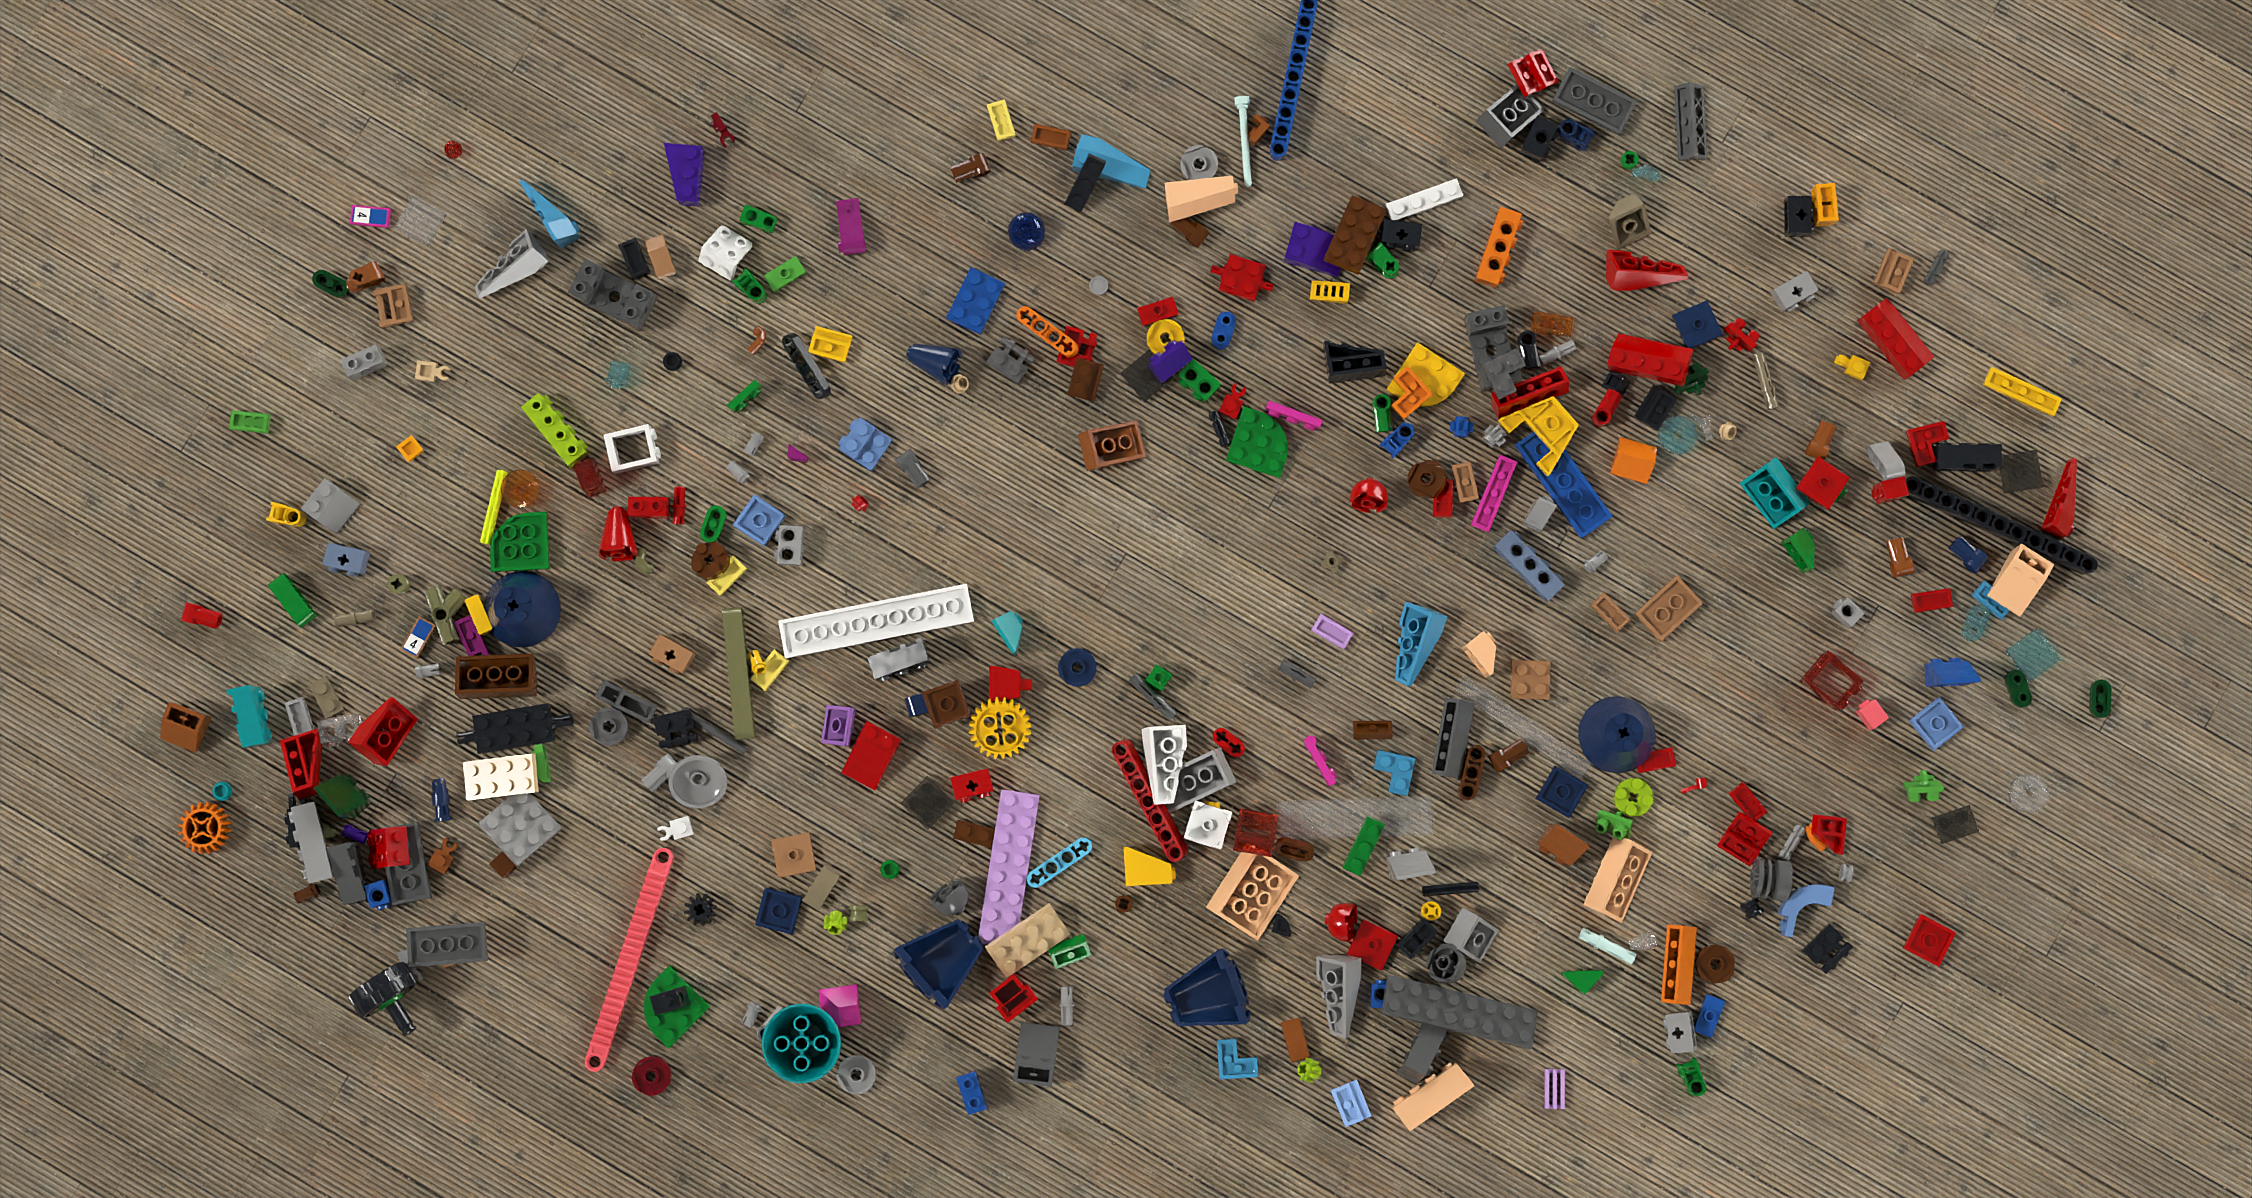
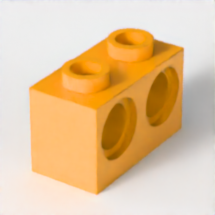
(1825, 204)

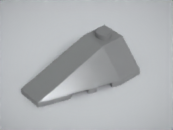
(520, 262)
(1340, 985)

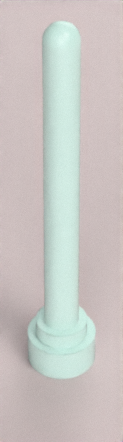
(1242, 104)

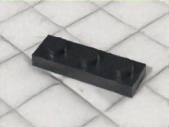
(1085, 182)

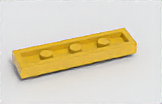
(2022, 391)

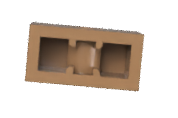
(664, 646)

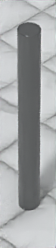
(719, 734)

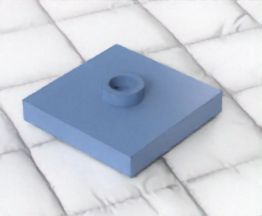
(759, 520)
(1936, 723)

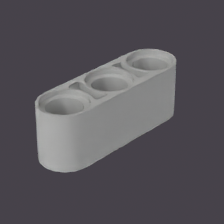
(1886, 460)

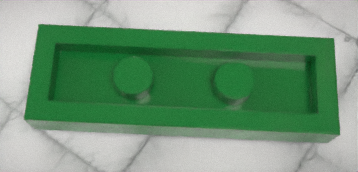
(1363, 845)

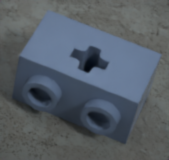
(336, 553)

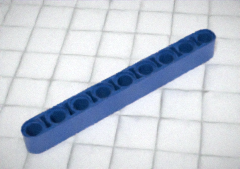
(1293, 86)

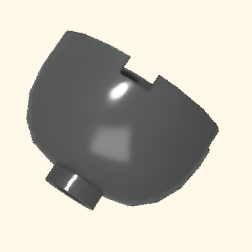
(950, 899)
(1446, 964)

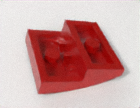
(1533, 73)
(1744, 838)

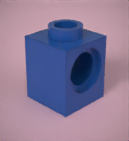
(372, 889)
(1374, 1002)

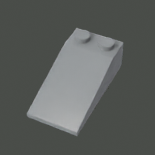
(1201, 778)
(1409, 865)

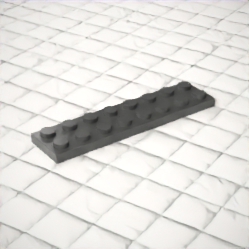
(1459, 1012)

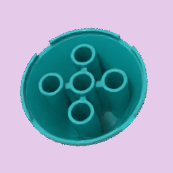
(788, 1055)

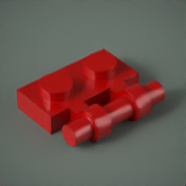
(1077, 336)

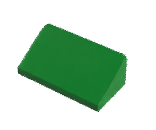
(1069, 951)

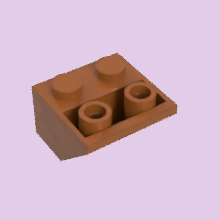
(184, 726)

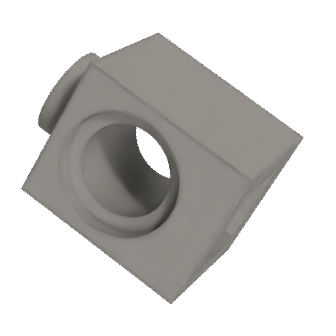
(1855, 612)

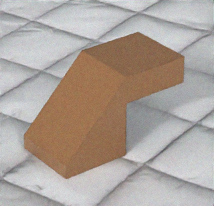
(660, 257)

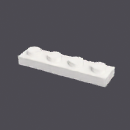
(1424, 200)

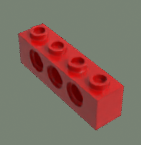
(1532, 391)

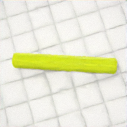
(493, 508)

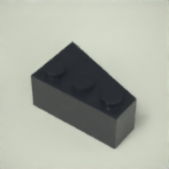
(1967, 457)

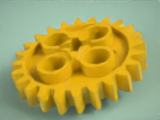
(983, 729)

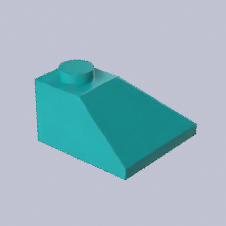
(1010, 630)

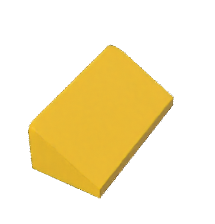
(478, 615)

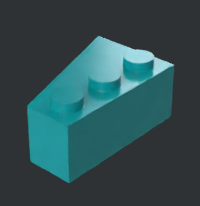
(250, 716)

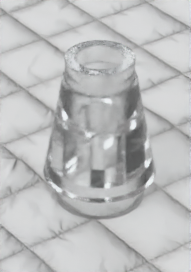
(1644, 941)

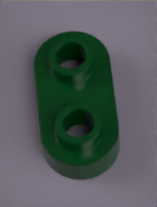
(331, 285)
(2016, 689)
(2102, 699)

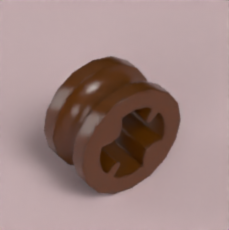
(1128, 905)

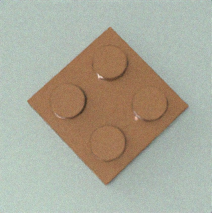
(1530, 680)

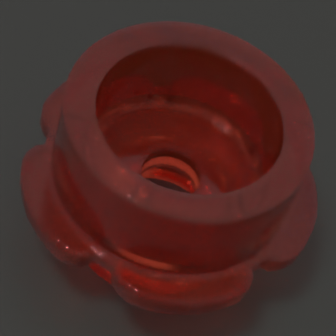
(453, 149)

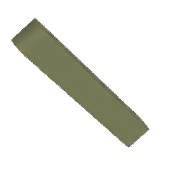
(738, 673)

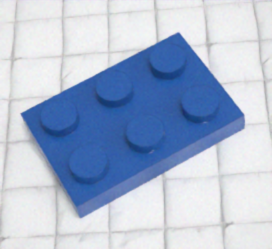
(975, 301)

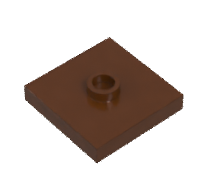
(946, 704)

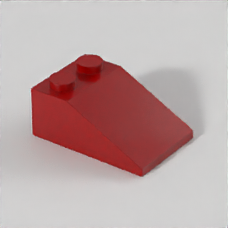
(383, 732)
(871, 755)

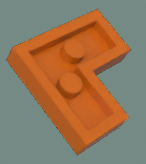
(1415, 393)

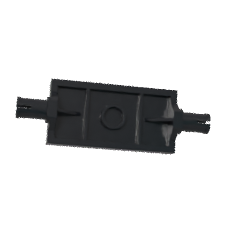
(514, 728)

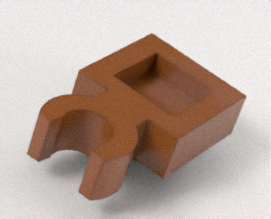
(441, 859)

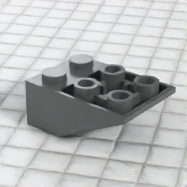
(1036, 1054)

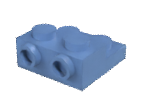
(864, 443)

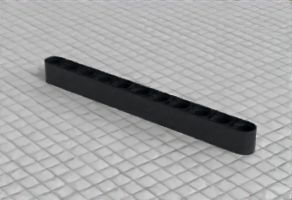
(2007, 526)

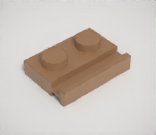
(1893, 271)

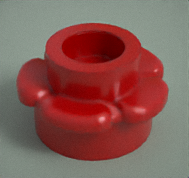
(860, 503)

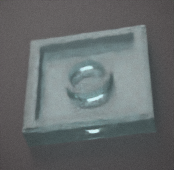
(2033, 654)

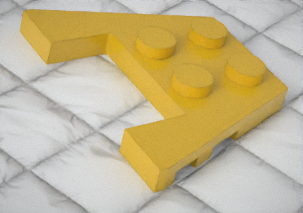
(1549, 423)

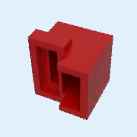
(1013, 997)

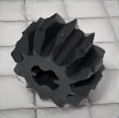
(706, 906)

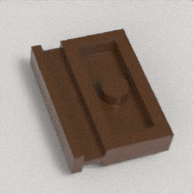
(1085, 379)

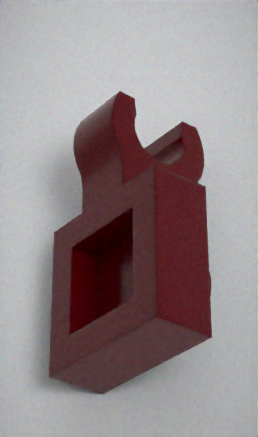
(719, 125)

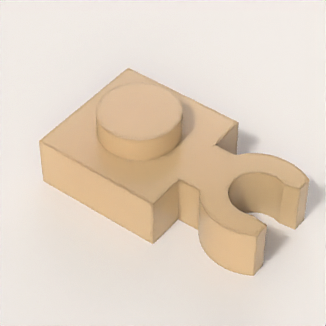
(428, 371)

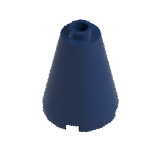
(935, 360)

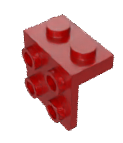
(388, 847)

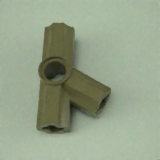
(450, 605)

